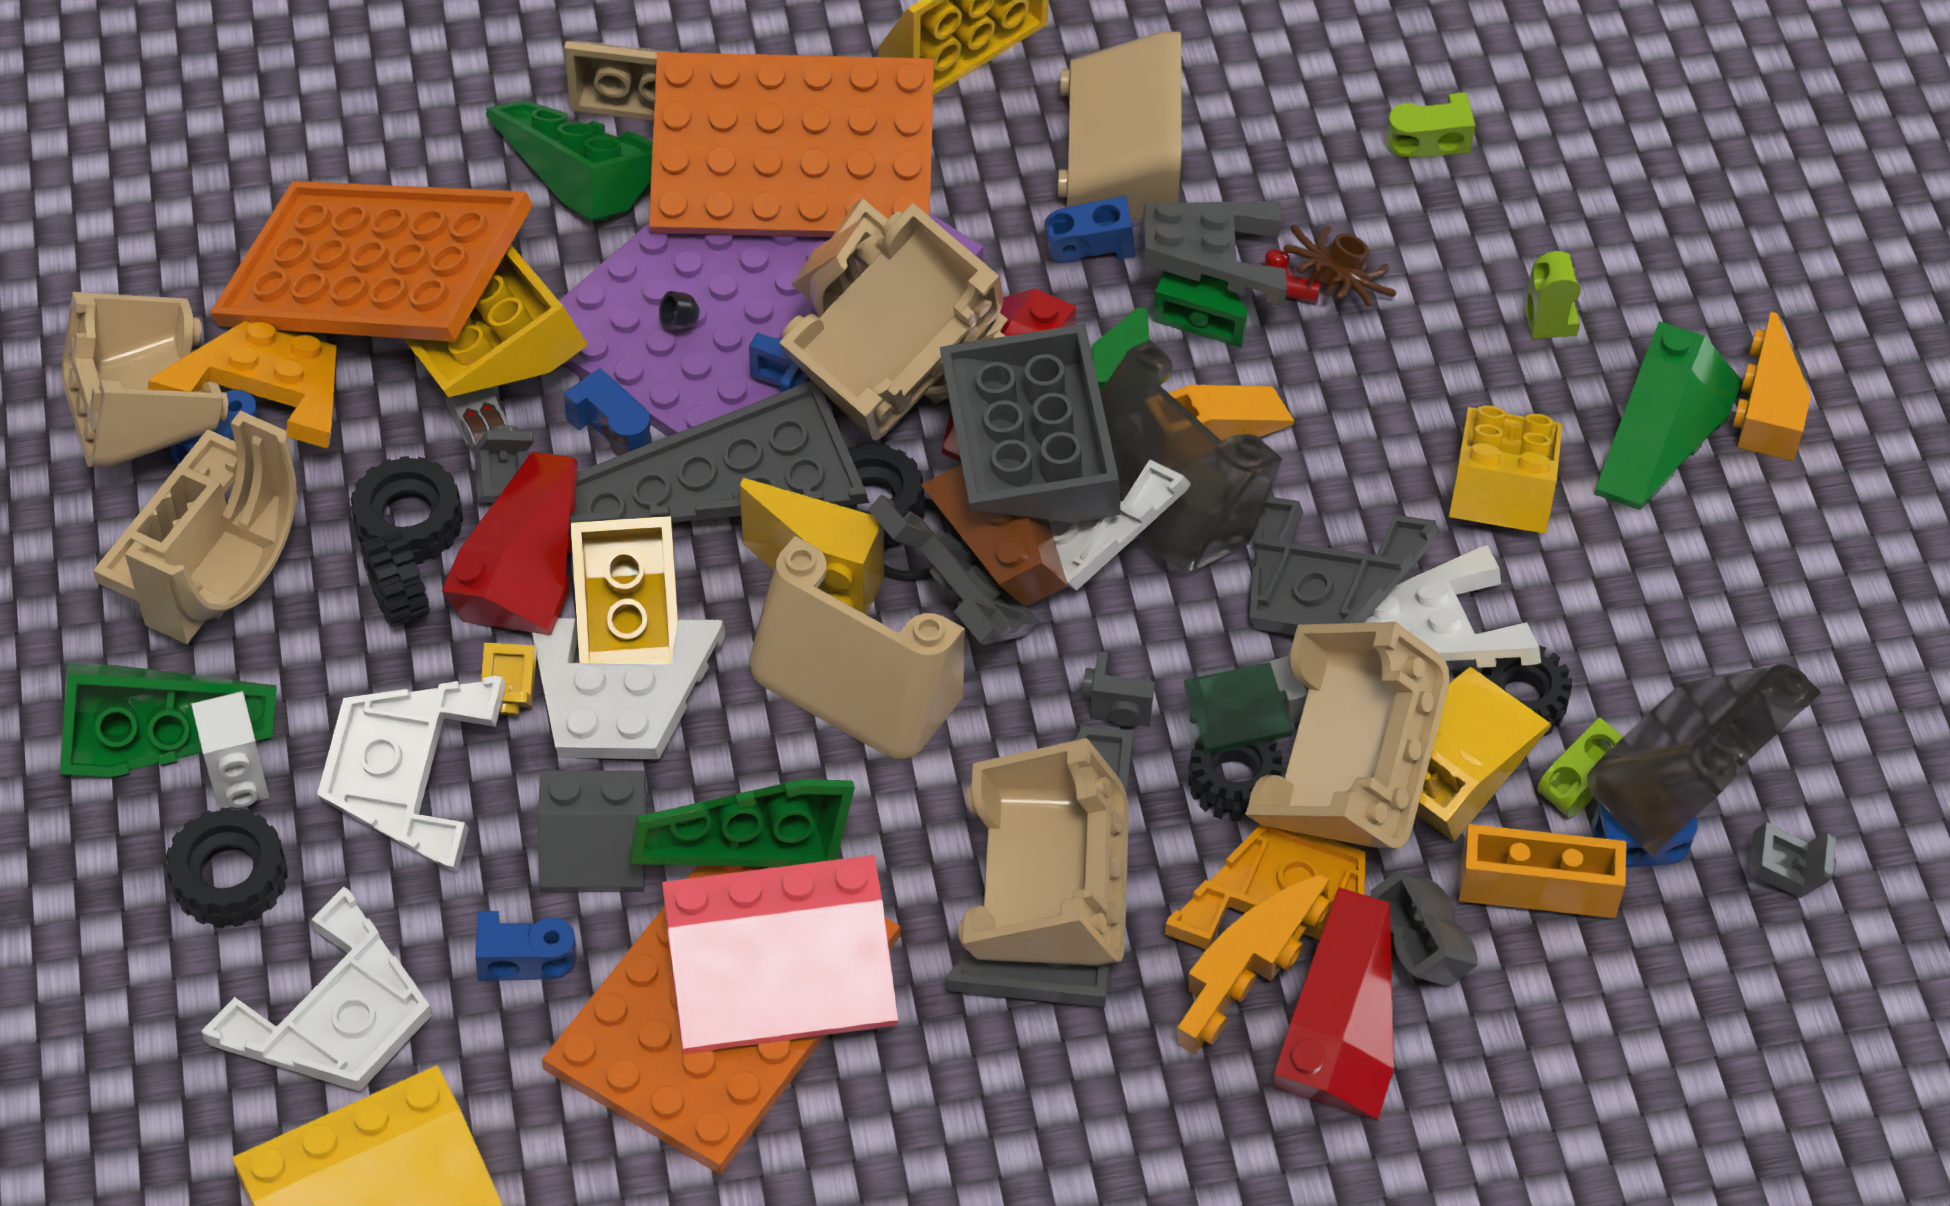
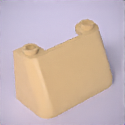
(1125, 123)
(885, 333)
(106, 368)
(851, 668)
(1360, 735)
(1051, 858)

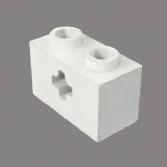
(230, 750)

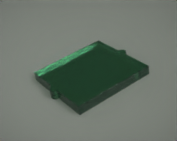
(1237, 708)

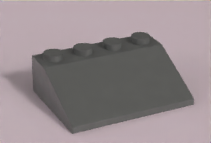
(1032, 426)

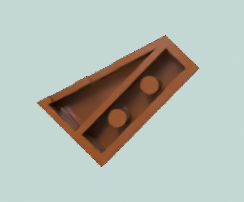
(1011, 547)

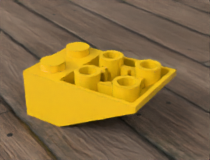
(1507, 469)
(1475, 751)

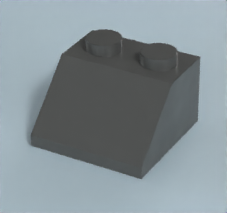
(589, 830)

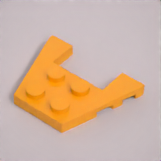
(267, 365)
(1259, 868)

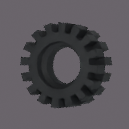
(395, 578)
(1546, 676)
(1226, 794)

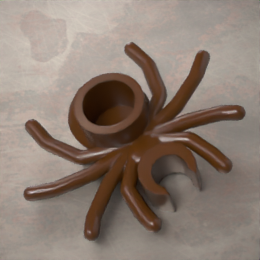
(1339, 263)

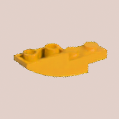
(1256, 942)

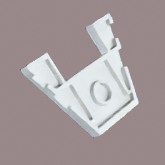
(1092, 543)
(1433, 613)
(618, 706)
(386, 755)
(346, 1022)

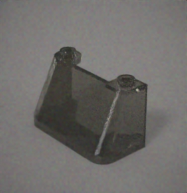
(1226, 476)
(1684, 746)

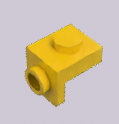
(517, 667)

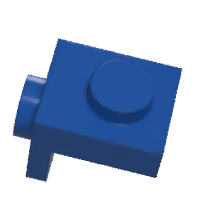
(772, 364)

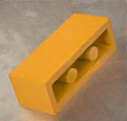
(1542, 871)

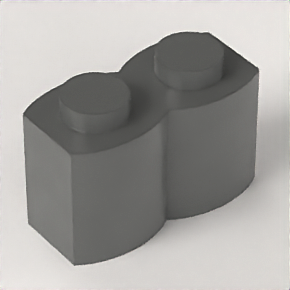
(1425, 929)

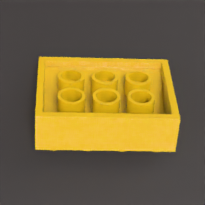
(962, 33)
(509, 336)
(380, 1151)

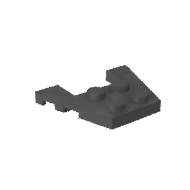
(1201, 240)
(1322, 584)
(984, 604)

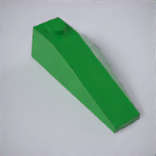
(577, 159)
(1673, 407)
(143, 717)
(753, 828)

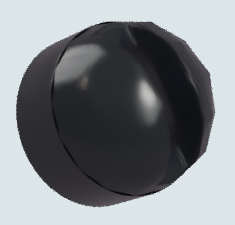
(678, 311)

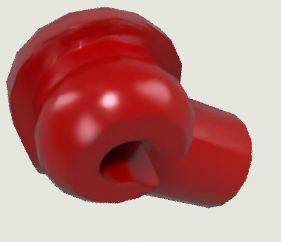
(1296, 285)

